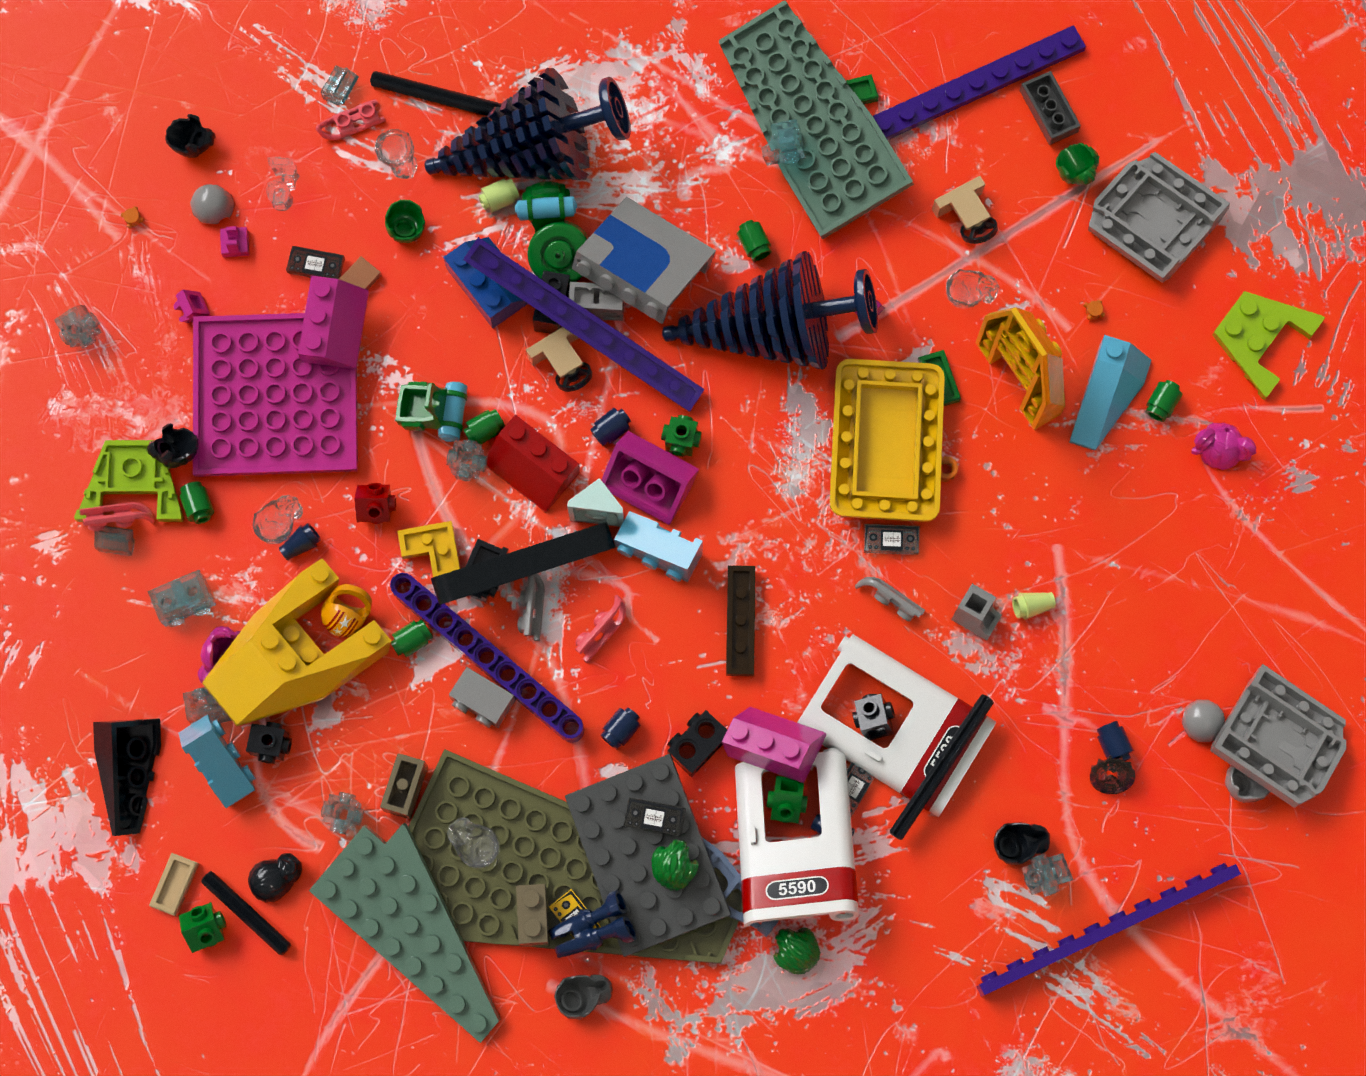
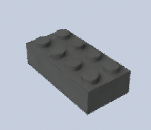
(1050, 107)

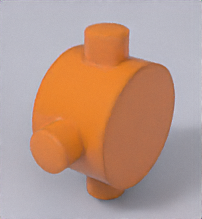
(132, 217)
(1094, 309)

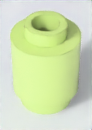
(498, 195)

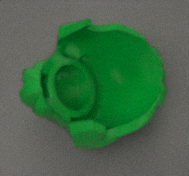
(1078, 164)
(672, 865)
(797, 950)

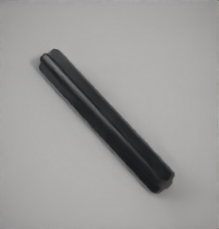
(246, 913)

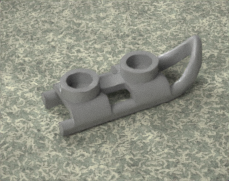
(887, 594)
(532, 600)

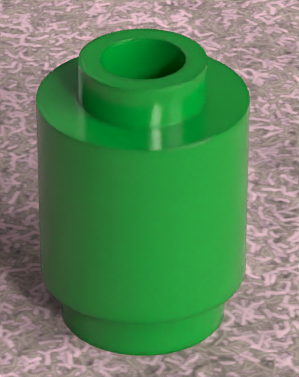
(754, 240)
(1163, 400)
(484, 426)
(196, 502)
(411, 638)

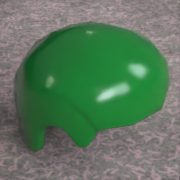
(404, 221)

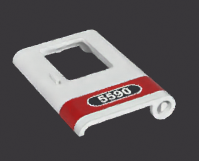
(921, 736)
(798, 874)

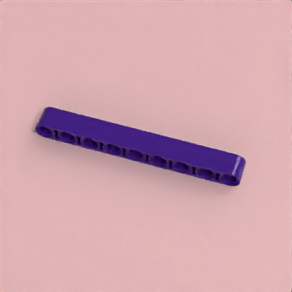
(477, 648)

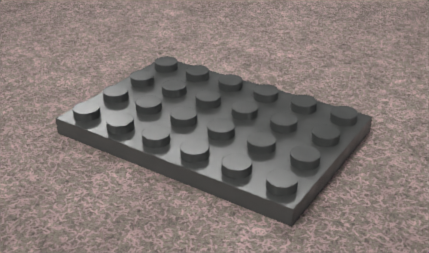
(623, 855)

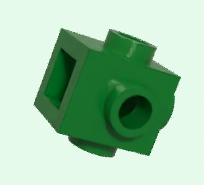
(684, 444)
(787, 800)
(202, 927)

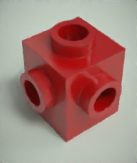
(374, 503)

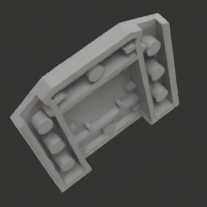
(1156, 215)
(1282, 738)

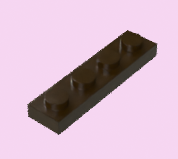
(740, 621)

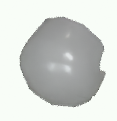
(211, 204)
(1203, 720)
(1242, 787)

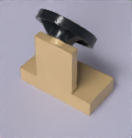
(969, 210)
(562, 357)

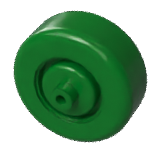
(555, 248)

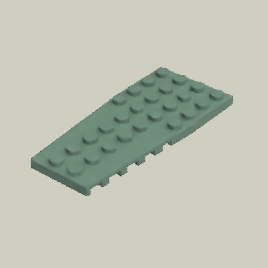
(846, 154)

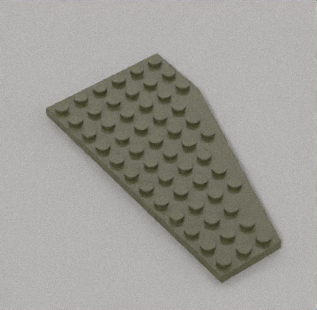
(535, 848)

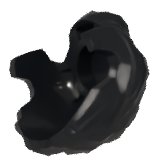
(189, 137)
(175, 447)

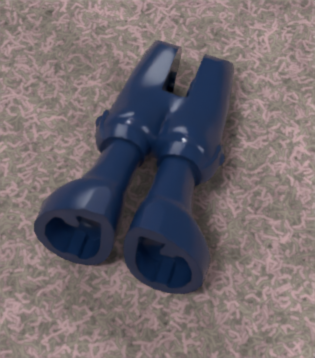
(592, 938)

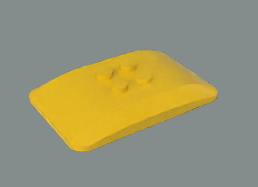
(887, 440)

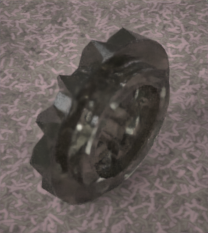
(1111, 784)

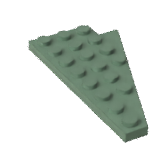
(399, 911)

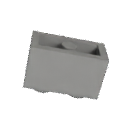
(481, 698)

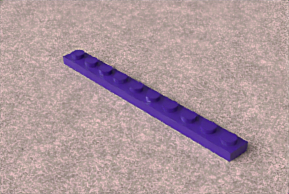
(980, 82)
(583, 324)
(1097, 933)

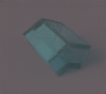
(339, 85)
(114, 541)

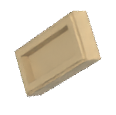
(174, 884)

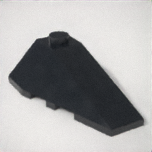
(125, 764)

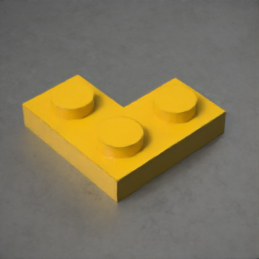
(432, 540)

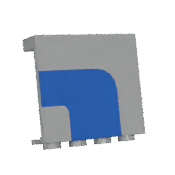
(642, 258)

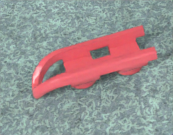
(345, 120)
(122, 515)
(604, 623)

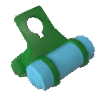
(545, 203)
(431, 407)

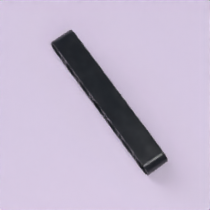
(522, 563)

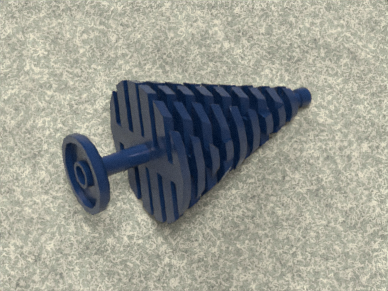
(534, 133)
(778, 315)

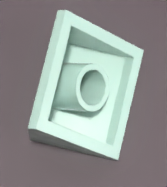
(596, 506)

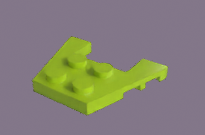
(1253, 327)
(129, 469)

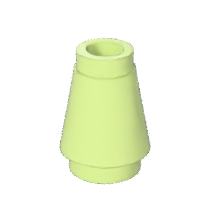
(1031, 604)

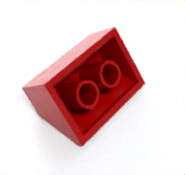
(531, 463)

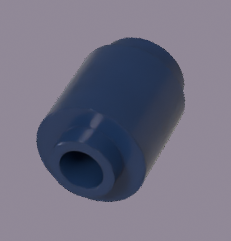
(611, 426)
(620, 727)
(1114, 741)

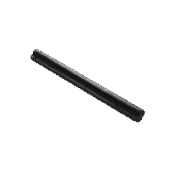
(432, 93)
(941, 767)

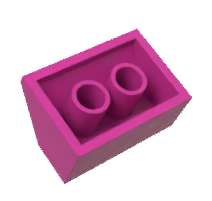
(333, 323)
(648, 477)
(773, 743)

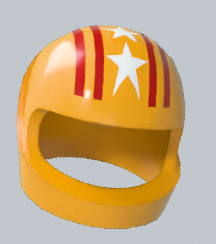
(341, 618)

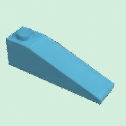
(1112, 385)

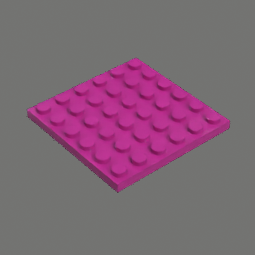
(263, 405)

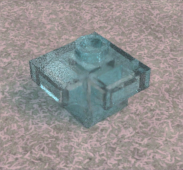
(785, 144)

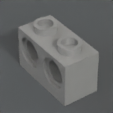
(597, 300)

